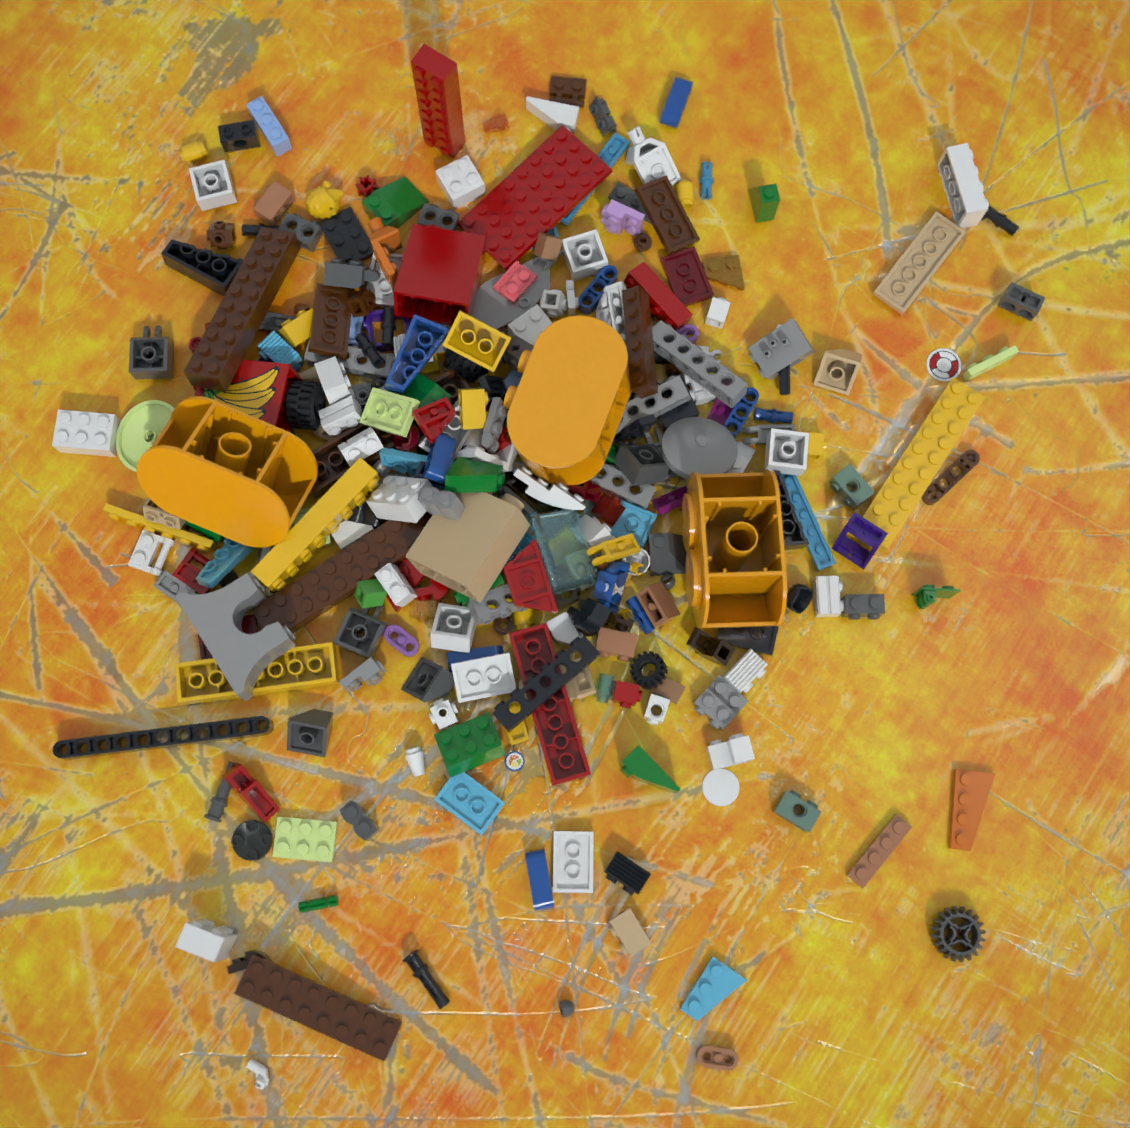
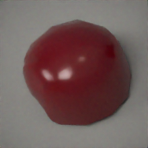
(410, 441)

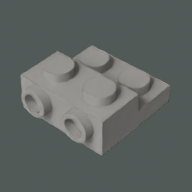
(369, 672)
(720, 703)

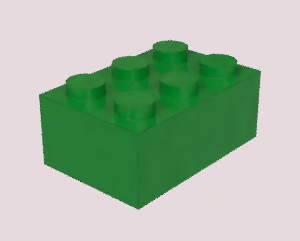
(469, 744)

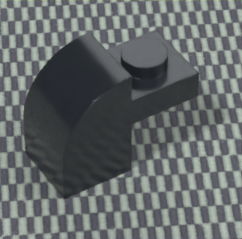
(591, 616)

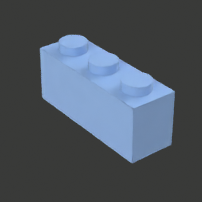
(269, 126)

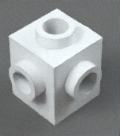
(553, 303)
(447, 720)

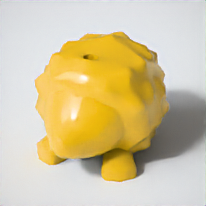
(323, 201)

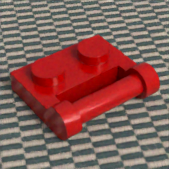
(187, 572)

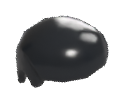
(798, 598)

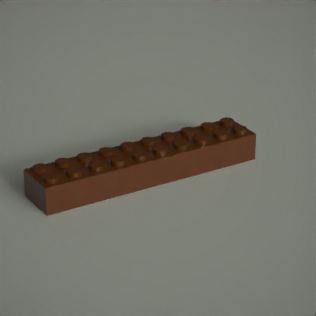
(242, 310)
(330, 459)
(338, 576)

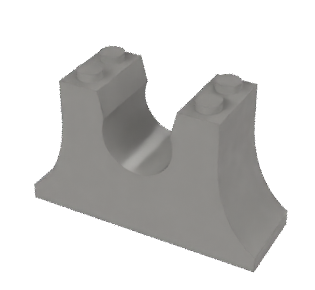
(218, 622)

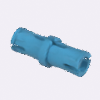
(706, 180)

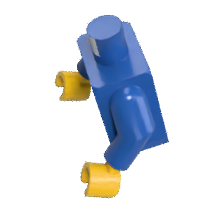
(611, 585)

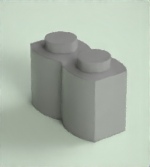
(441, 503)

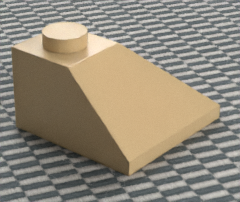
(838, 370)

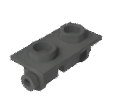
(599, 110)

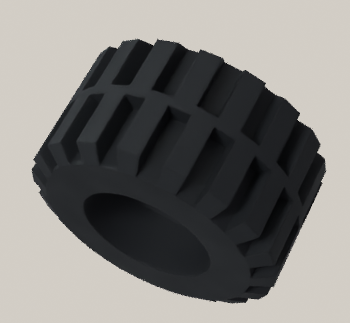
(464, 366)
(303, 403)

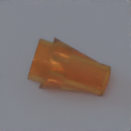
(496, 123)

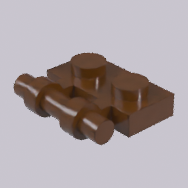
(568, 87)

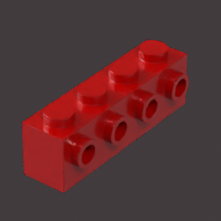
(663, 302)

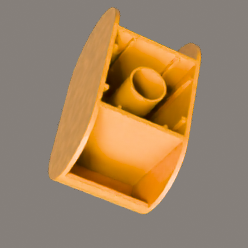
(569, 399)
(228, 472)
(734, 550)

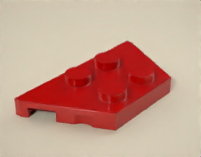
(529, 580)

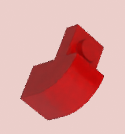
(436, 590)

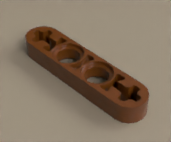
(950, 477)

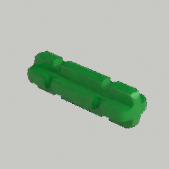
(319, 903)

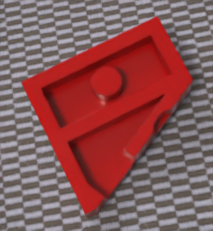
(434, 418)

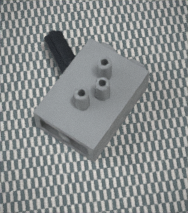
(780, 352)

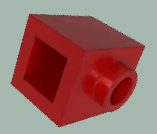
(626, 694)

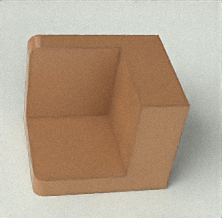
(547, 246)

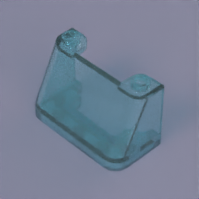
(562, 550)

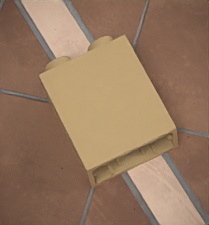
(473, 549)

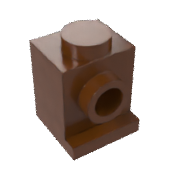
(366, 301)

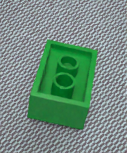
(394, 202)
(426, 391)
(644, 769)

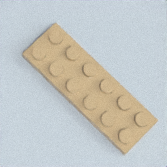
(919, 263)

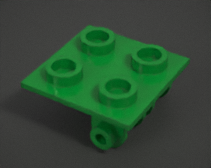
(928, 593)

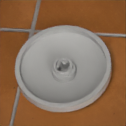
(699, 447)

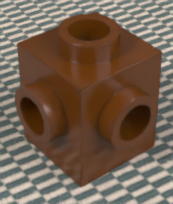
(221, 235)

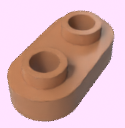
(716, 1058)

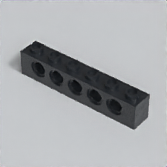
(588, 655)

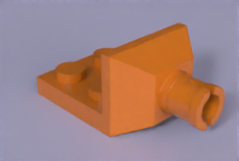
(383, 242)

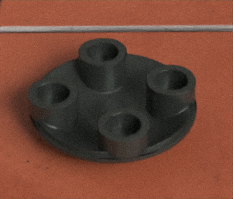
(252, 840)

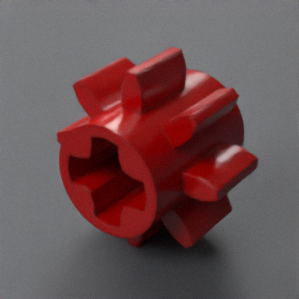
(364, 183)

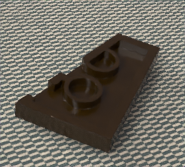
(615, 619)

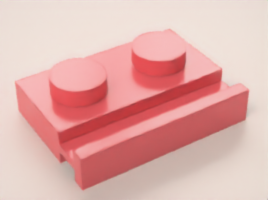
(515, 282)

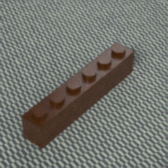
(639, 342)

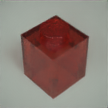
(608, 509)

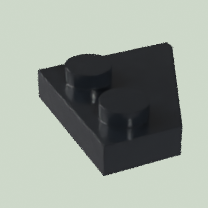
(635, 429)

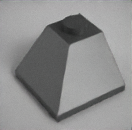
(666, 554)
(428, 681)
(310, 732)

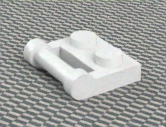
(146, 550)

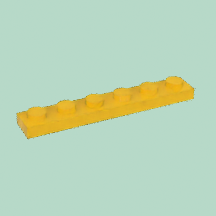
(135, 519)

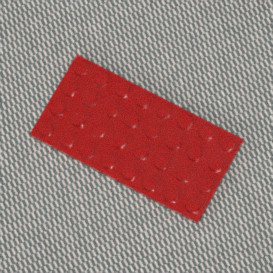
(535, 196)

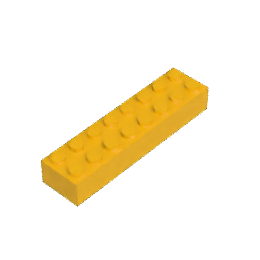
(316, 525)
(294, 670)

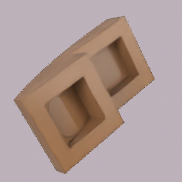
(668, 689)

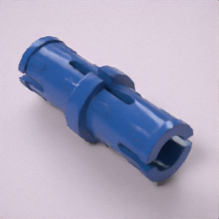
(773, 415)
(640, 615)

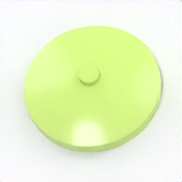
(140, 430)

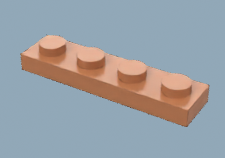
(879, 851)

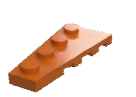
(967, 806)

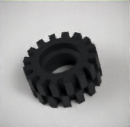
(640, 662)

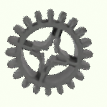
(970, 924)

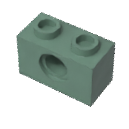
(850, 476)
(809, 813)

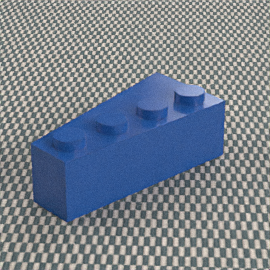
(417, 348)

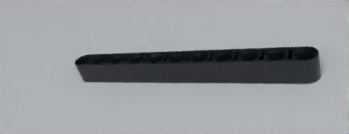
(154, 735)

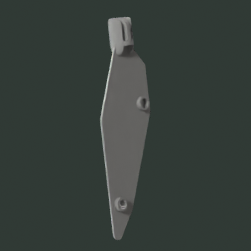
(498, 311)

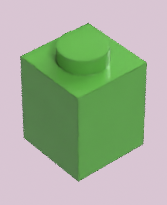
(370, 593)

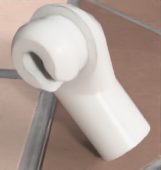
(261, 1073)

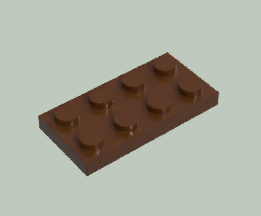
(667, 214)
(330, 321)

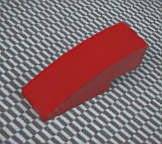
(250, 792)

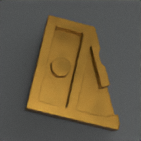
(724, 270)

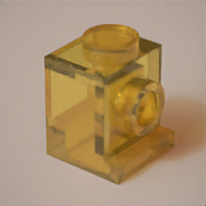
(423, 610)

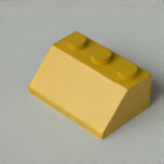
(476, 341)

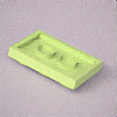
(389, 412)
(305, 839)

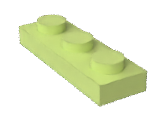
(990, 362)

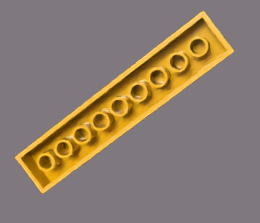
(922, 459)

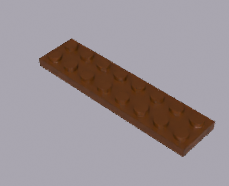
(318, 1007)

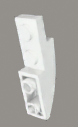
(555, 496)

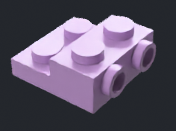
(620, 217)

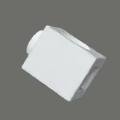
(717, 312)
(662, 703)

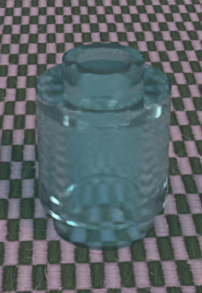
(605, 688)

